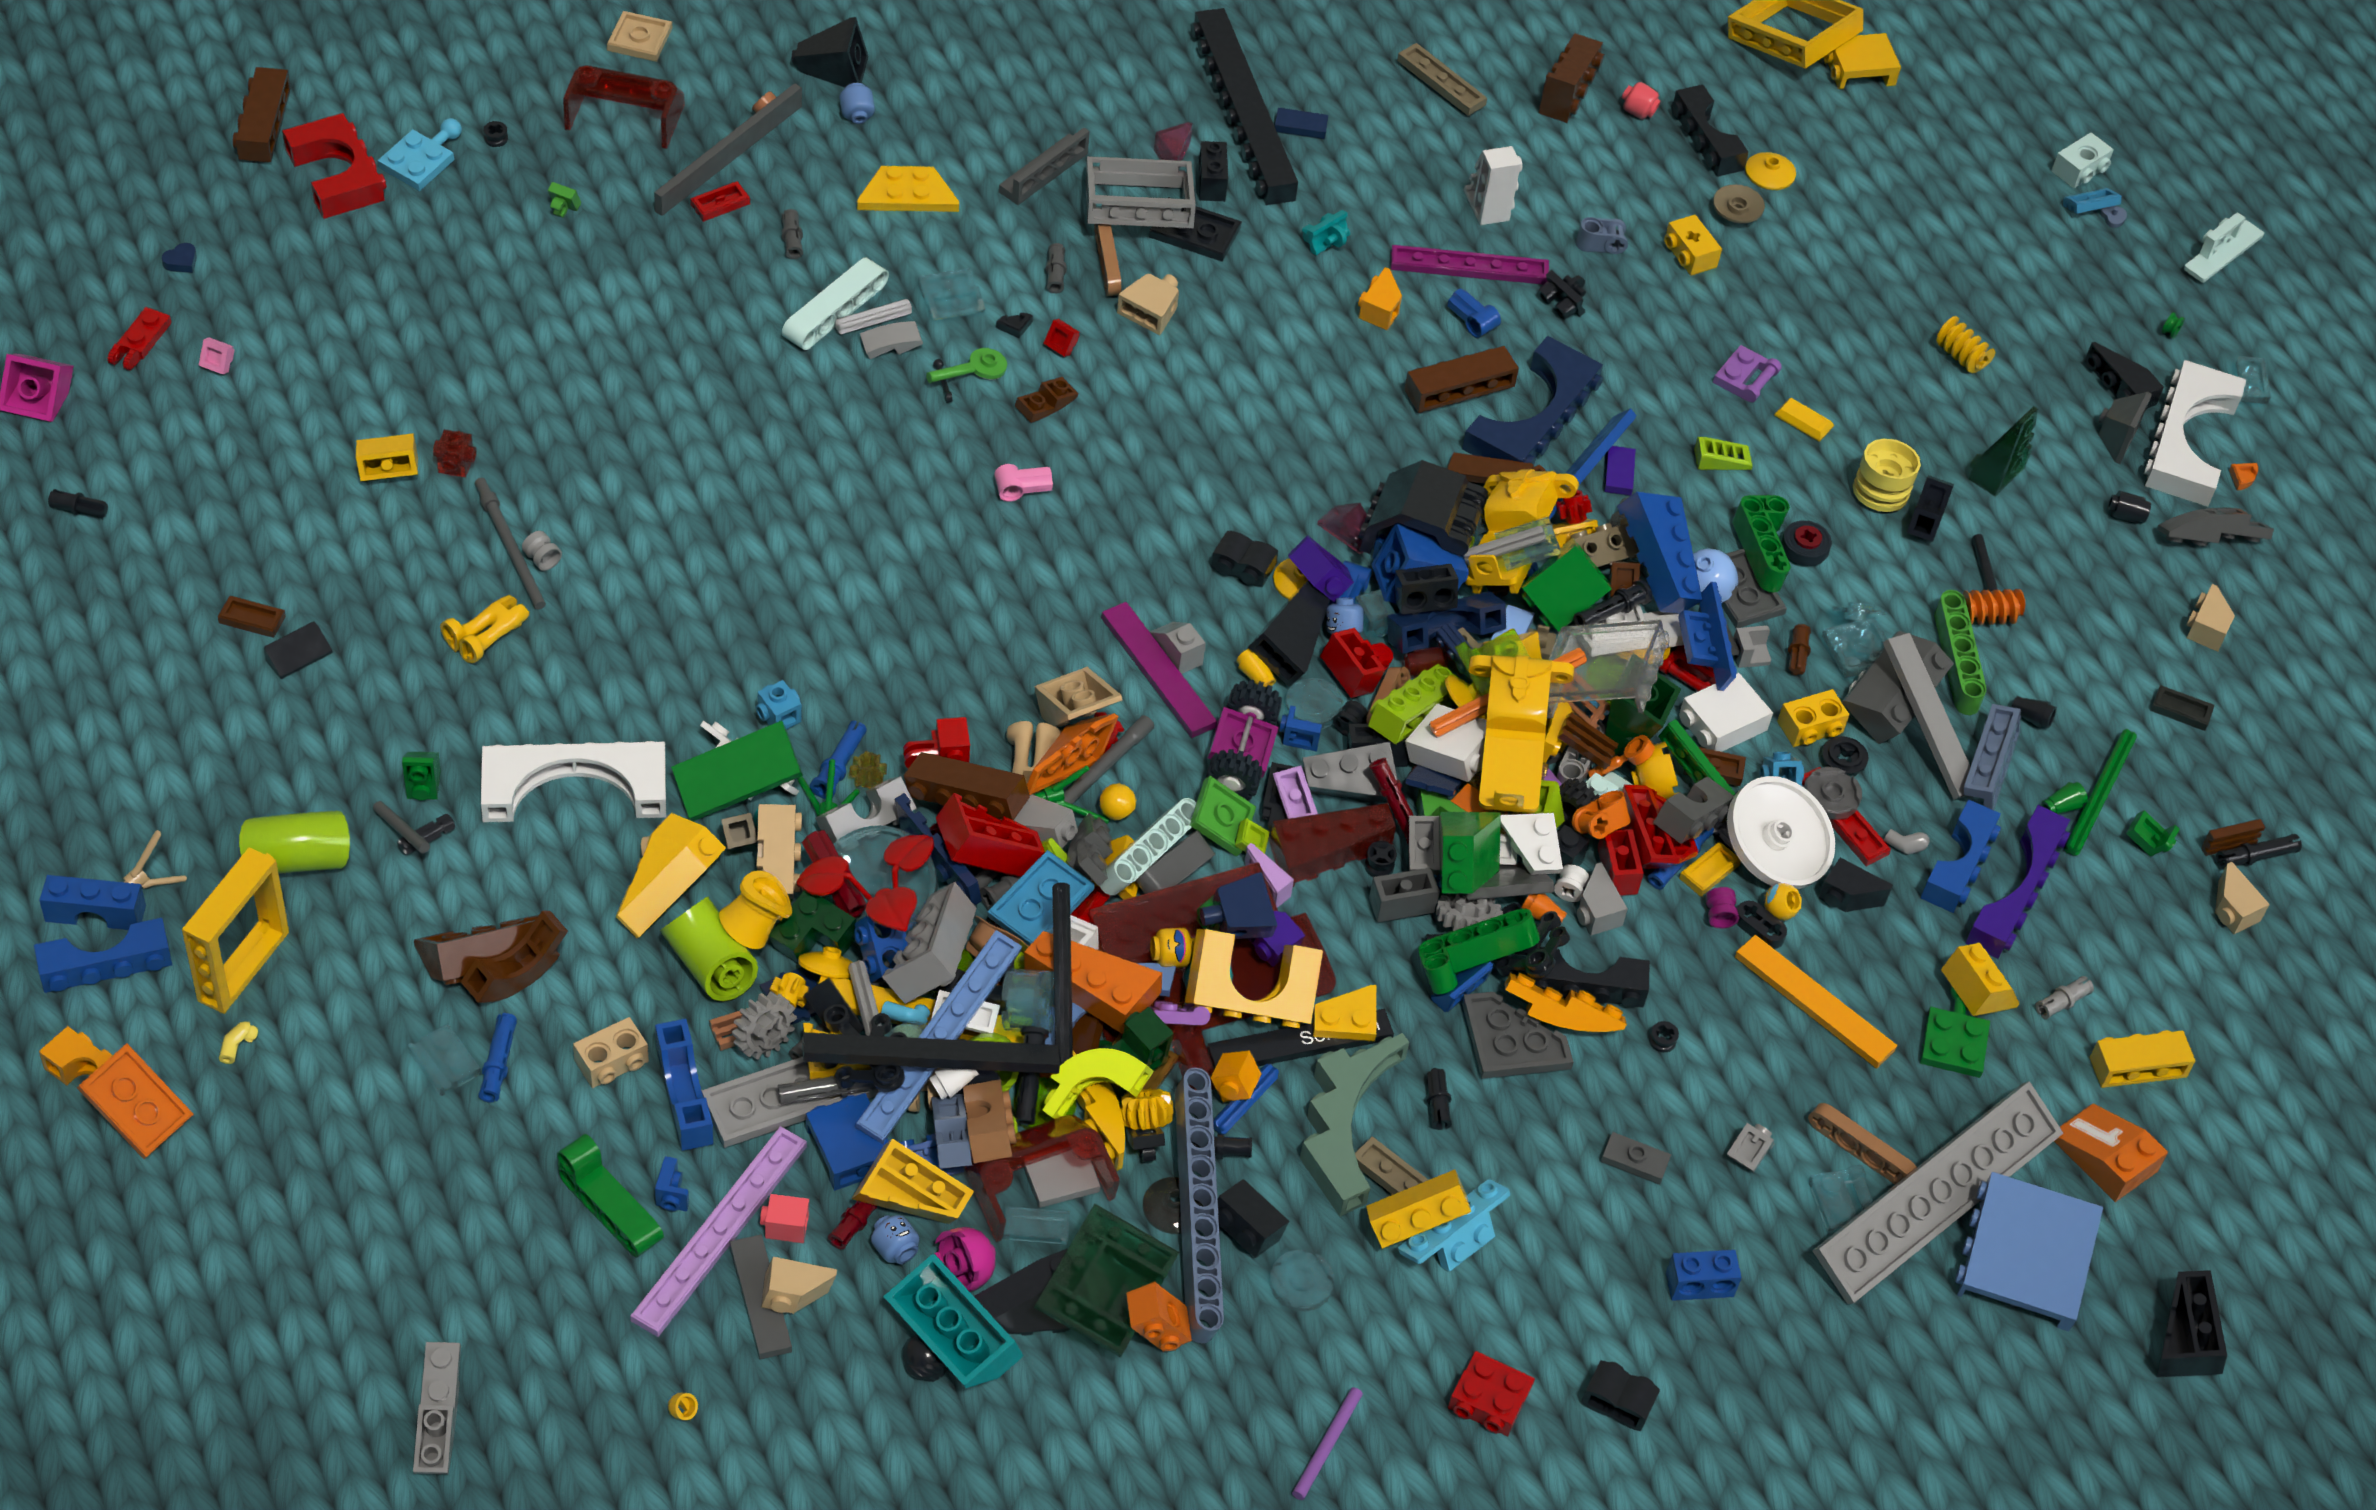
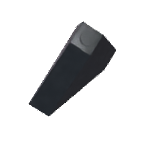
(1014, 1298)

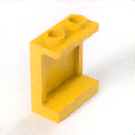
(1864, 57)

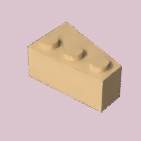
(777, 843)

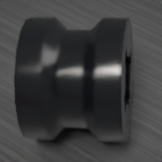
(1351, 713)
(1380, 852)

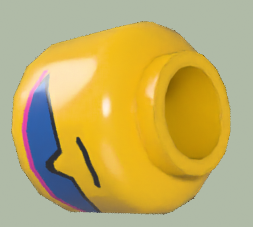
(1172, 947)

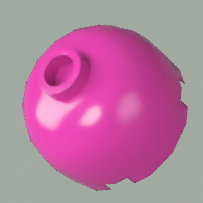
(967, 1256)

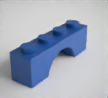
(1950, 878)
(67, 966)
(682, 1085)

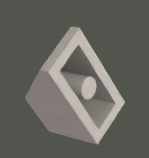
(1181, 645)
(1601, 903)

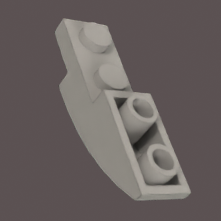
(437, 1408)

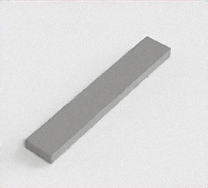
(1929, 712)

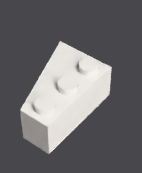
(1494, 185)

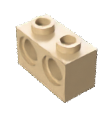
(607, 1047)

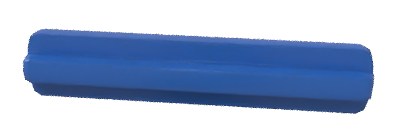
(1236, 1109)

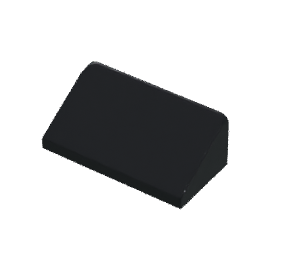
(297, 650)
(828, 994)

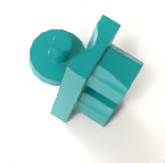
(1329, 232)

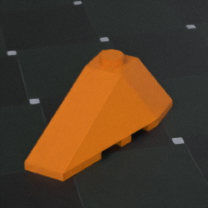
(1073, 749)

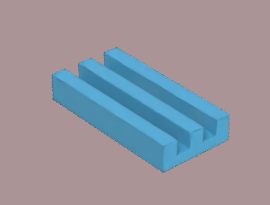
(2092, 200)

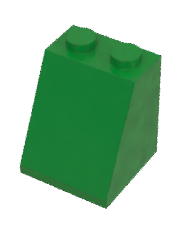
(1565, 586)
(1468, 850)

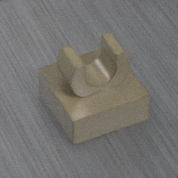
(1546, 640)

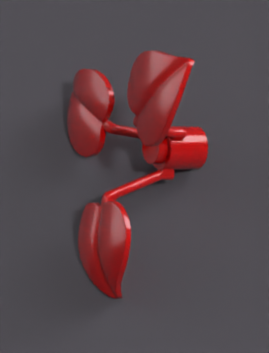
(889, 906)

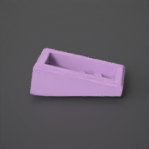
(1277, 879)

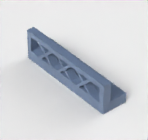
(1993, 754)

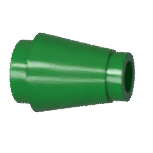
(2067, 798)

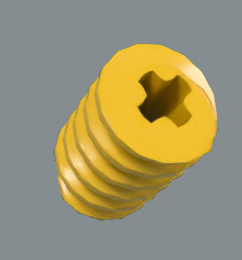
(1964, 347)

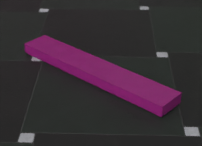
(1469, 264)
(1159, 670)

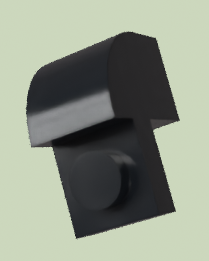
(1930, 508)

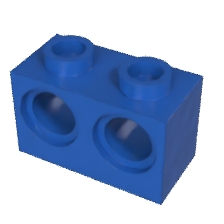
(875, 947)
(1703, 1275)

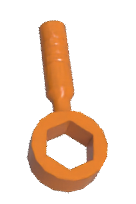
(1636, 751)

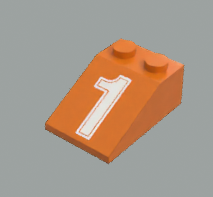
(2111, 1150)

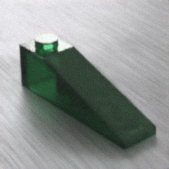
(2005, 457)

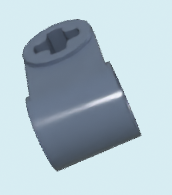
(1600, 234)

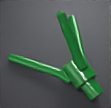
(1056, 794)
(828, 804)

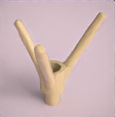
(138, 876)

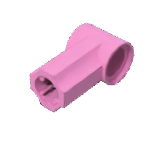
(1014, 482)

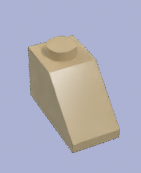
(2238, 901)
(794, 1284)

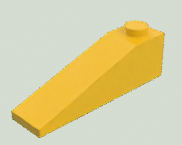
(671, 863)

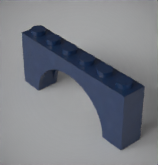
(1570, 379)

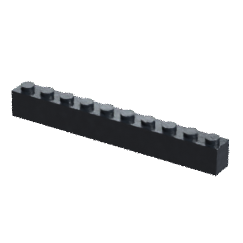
(1244, 107)

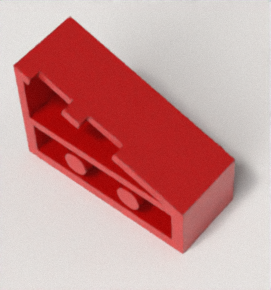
(986, 841)

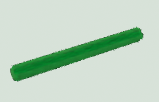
(2100, 792)

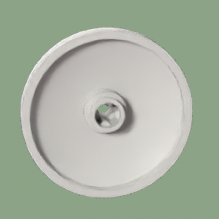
(1781, 832)

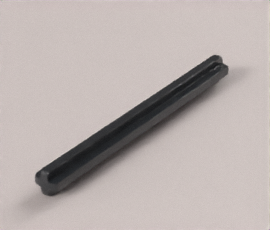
(1062, 970)

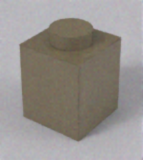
(739, 831)

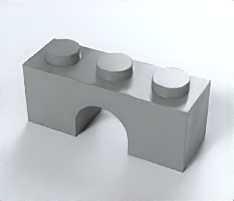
(883, 810)

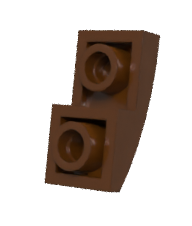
(1049, 399)

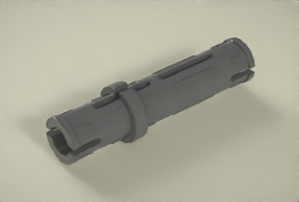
(817, 1089)

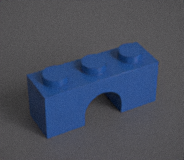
(114, 901)

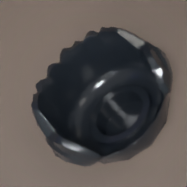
(921, 1361)

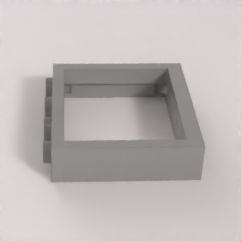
(1140, 210)

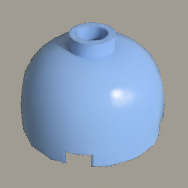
(1716, 567)

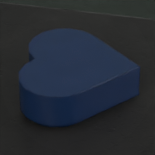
(180, 259)

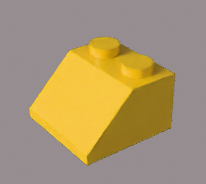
(1979, 981)

